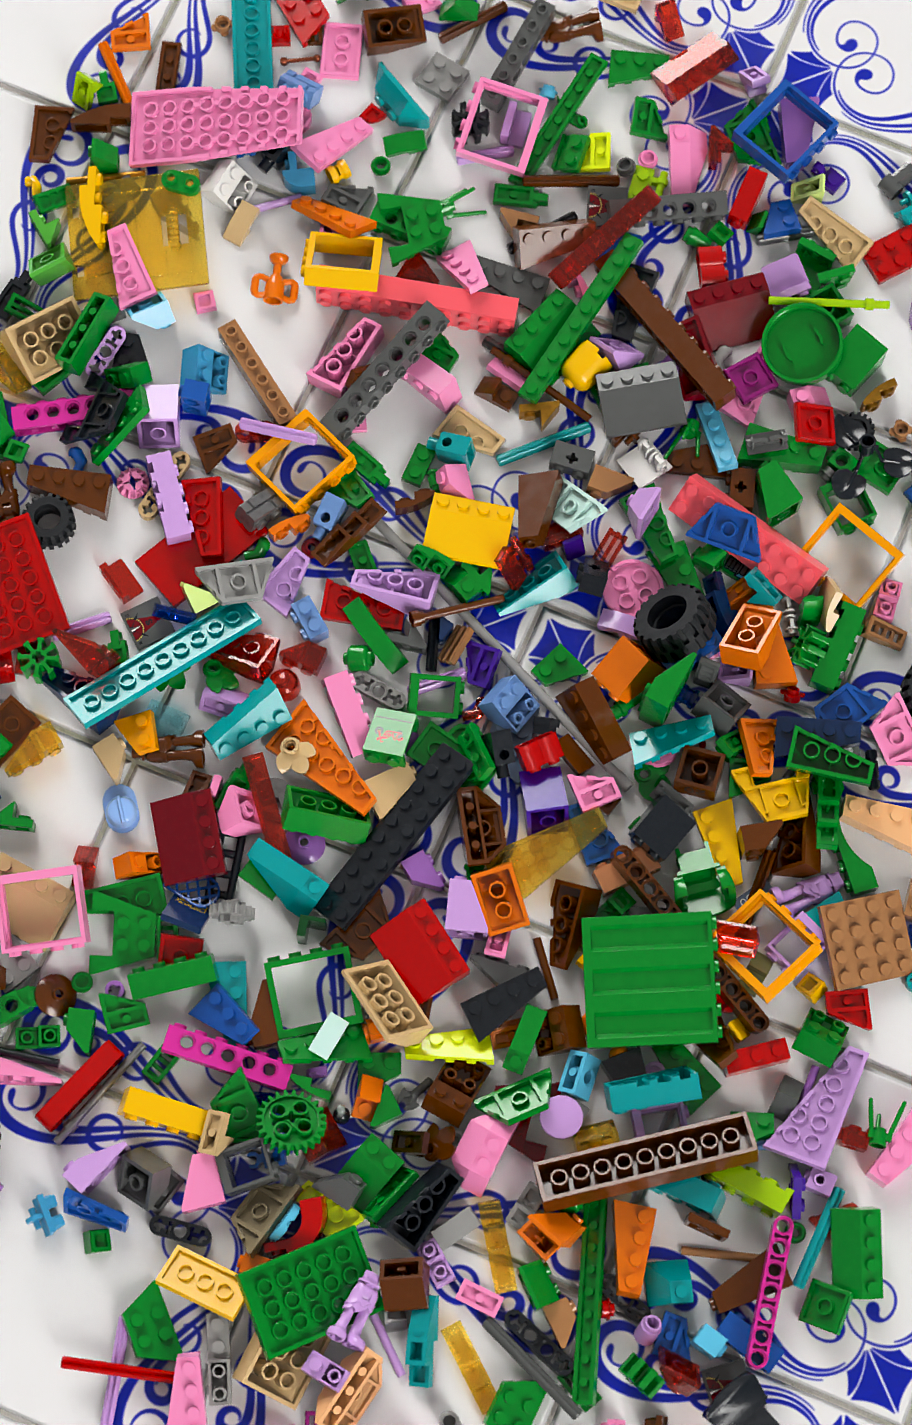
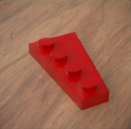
(206, 513)

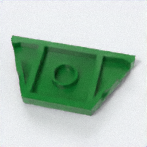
(758, 135)
(518, 1099)
(240, 1101)
(151, 1327)
(515, 1403)

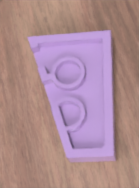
(286, 581)

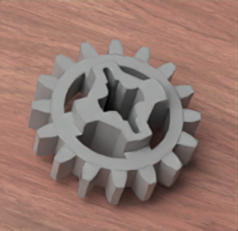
(231, 912)

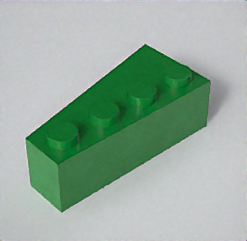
(799, 457)
(841, 643)
(825, 759)

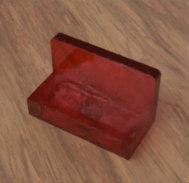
(557, 535)
(121, 580)
(737, 938)

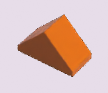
(537, 1241)

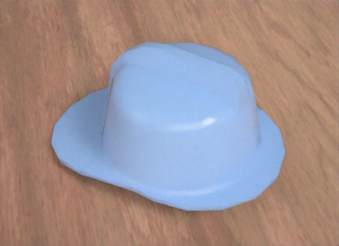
(121, 808)

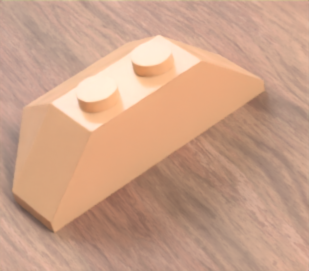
(356, 1393)

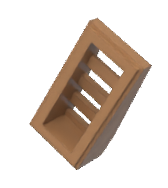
(885, 626)

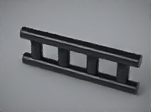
(233, 874)

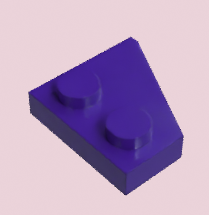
(481, 664)
(798, 1184)

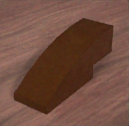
(102, 118)

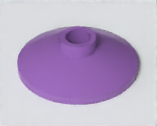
(305, 854)

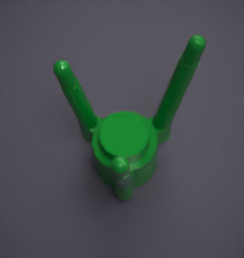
(448, 206)
(688, 431)
(878, 1135)

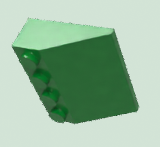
(539, 330)
(663, 692)

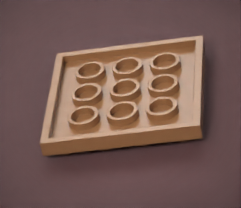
(866, 940)

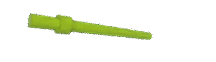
(867, 304)

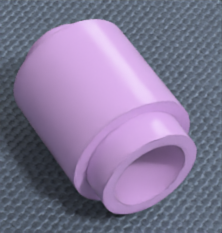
(648, 1330)

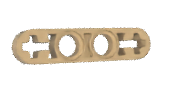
(145, 503)

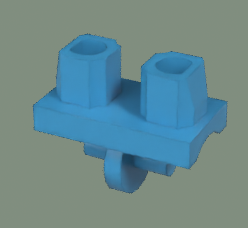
(42, 1216)

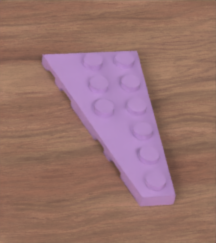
(817, 1120)

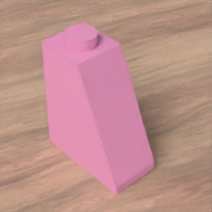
(203, 1184)

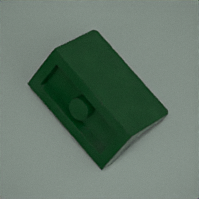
(307, 922)

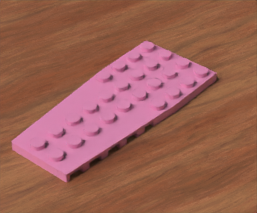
(212, 123)

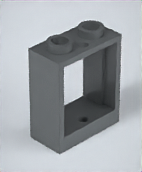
(226, 1171)

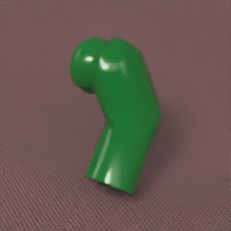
(260, 550)

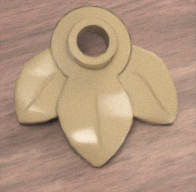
(295, 759)

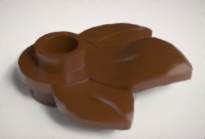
(440, 1143)

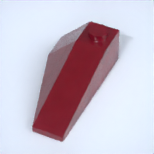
(694, 328)

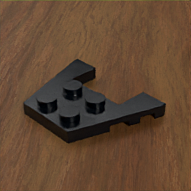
(102, 413)

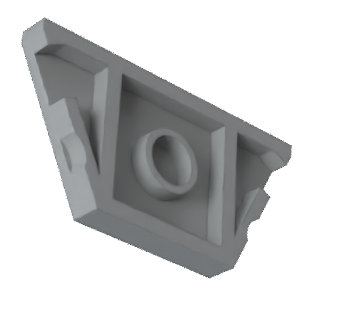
(237, 580)

